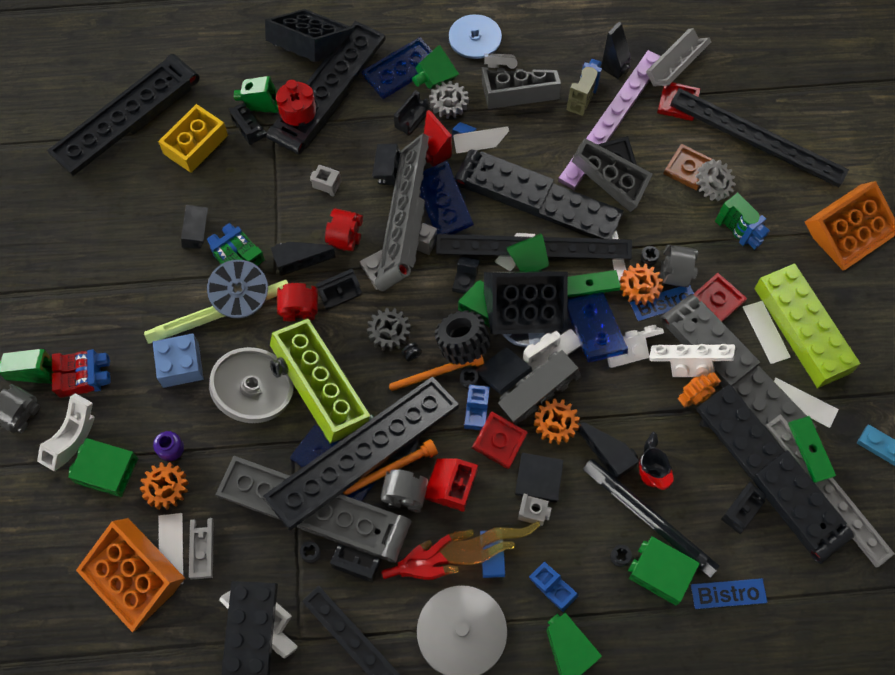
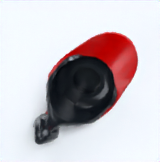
(655, 465)

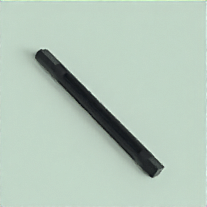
(650, 517)

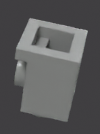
(326, 179)
(427, 238)
(528, 515)

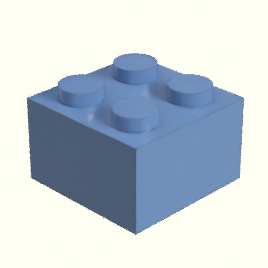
(177, 360)

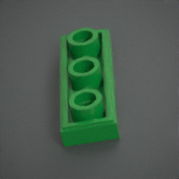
(599, 282)
(807, 437)

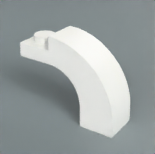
(70, 436)

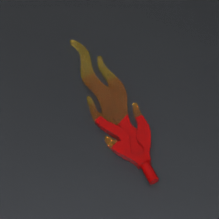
(448, 550)

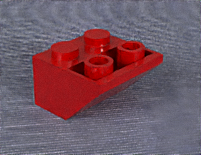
(451, 483)

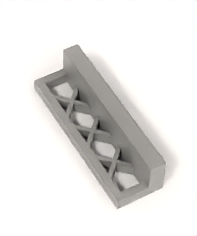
(677, 58)

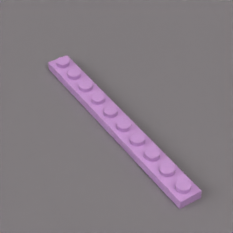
(613, 115)

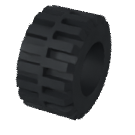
(462, 337)

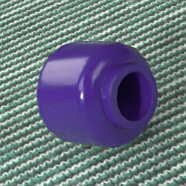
(168, 446)

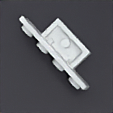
(550, 343)
(636, 346)
(692, 359)
(281, 643)

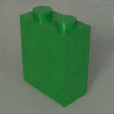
(103, 467)
(663, 570)

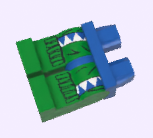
(743, 221)
(234, 246)

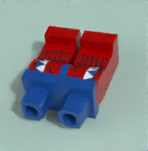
(79, 372)

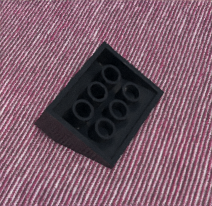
(306, 33)
(526, 301)

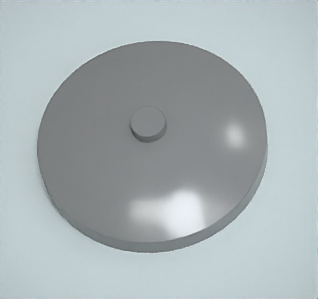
(246, 387)
(461, 631)

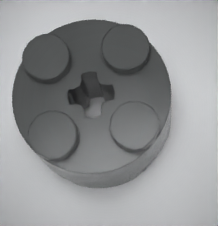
(678, 265)
(16, 408)
(404, 490)

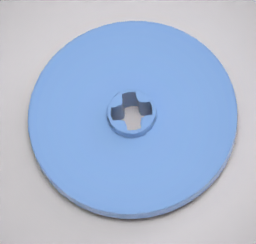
(475, 25)

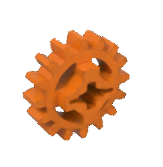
(641, 275)
(699, 389)
(560, 413)
(166, 494)

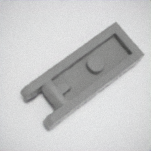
(201, 550)

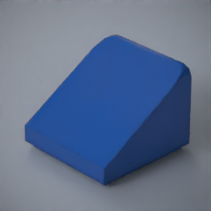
(462, 128)

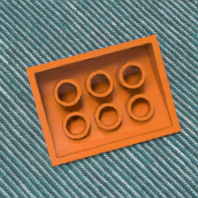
(853, 225)
(129, 573)

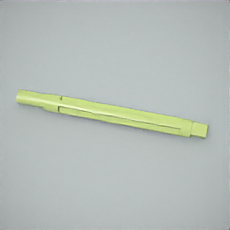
(196, 319)

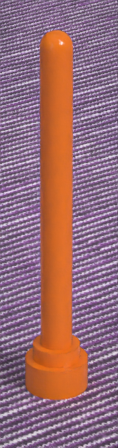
(432, 373)
(427, 449)

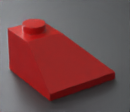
(439, 140)

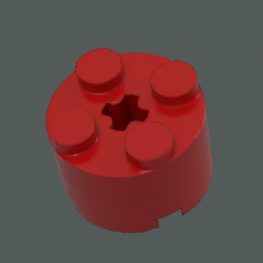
(296, 103)
(343, 229)
(297, 302)

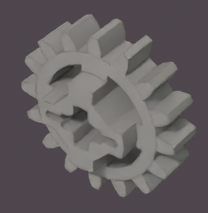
(448, 99)
(715, 180)

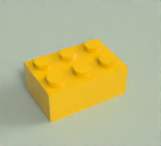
(193, 138)

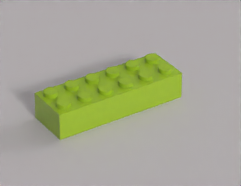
(806, 325)
(319, 380)

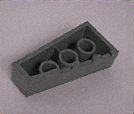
(519, 87)
(612, 173)
(539, 387)

